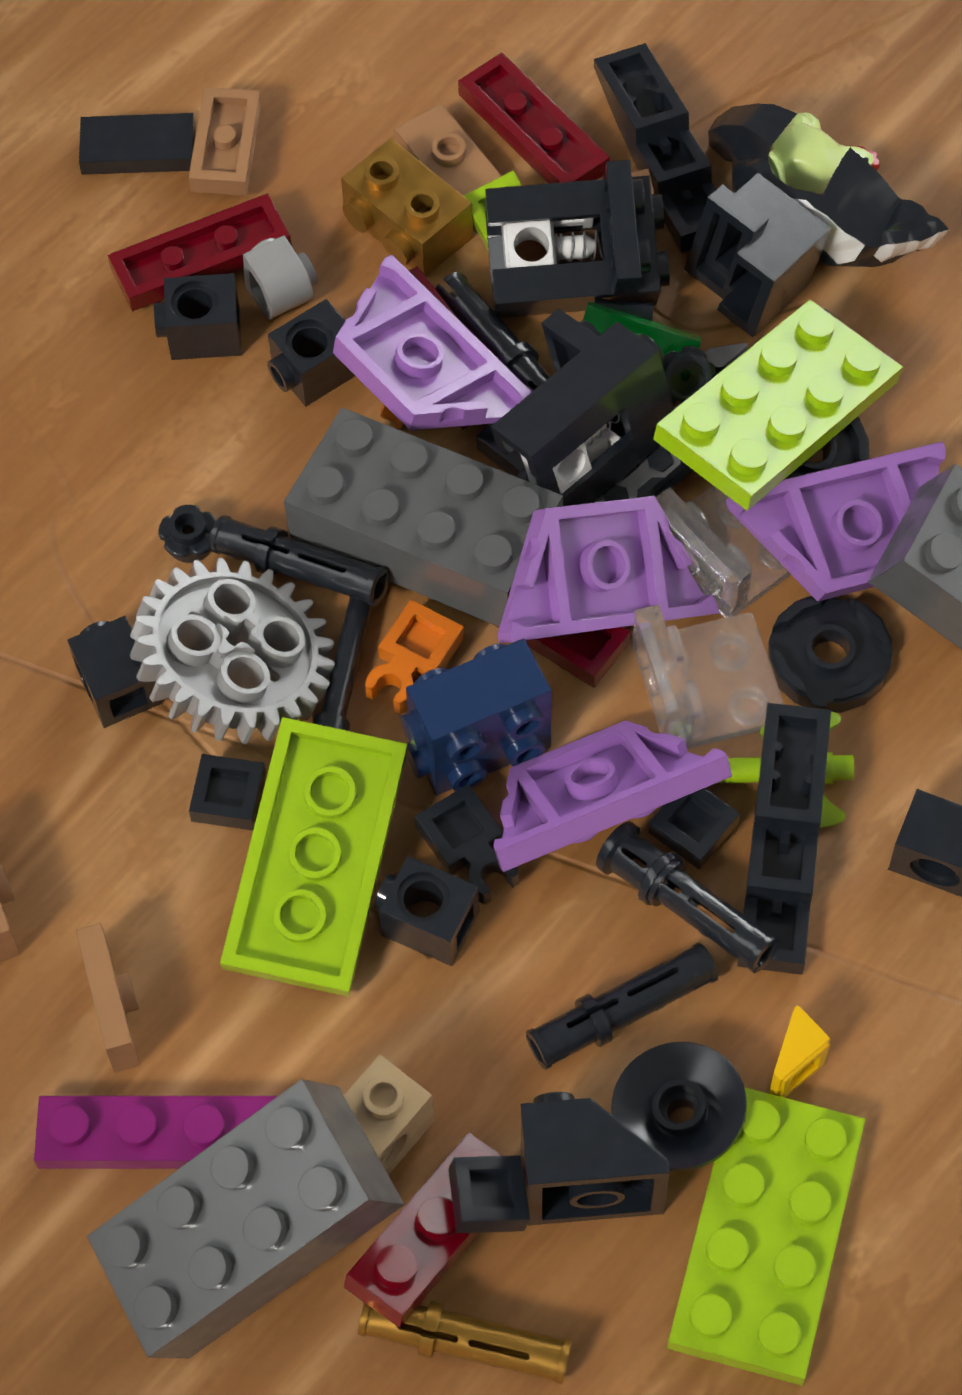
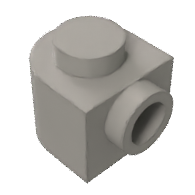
(278, 276)

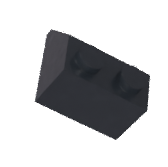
(586, 1163)

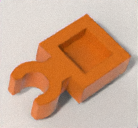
(412, 647)

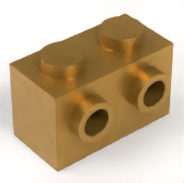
(406, 207)

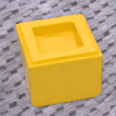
(801, 1053)

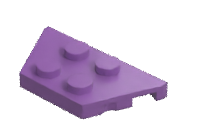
(423, 357)
(839, 520)
(596, 567)
(595, 786)

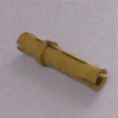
(472, 1339)

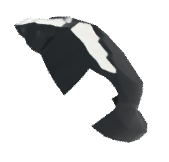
(864, 213)

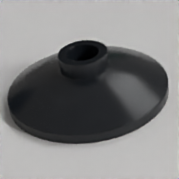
(679, 1077)

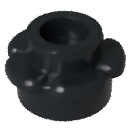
(689, 359)
(187, 546)

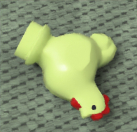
(808, 156)

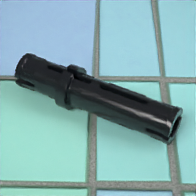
(491, 331)
(284, 555)
(599, 1017)

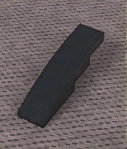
(658, 136)
(787, 829)

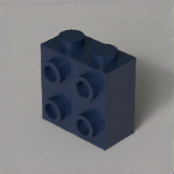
(477, 717)

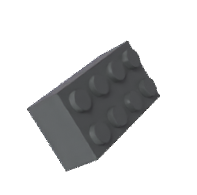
(418, 511)
(244, 1220)

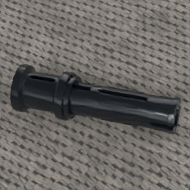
(658, 885)

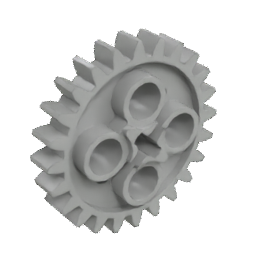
(228, 631)

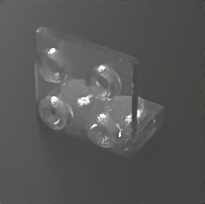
(722, 550)
(704, 677)

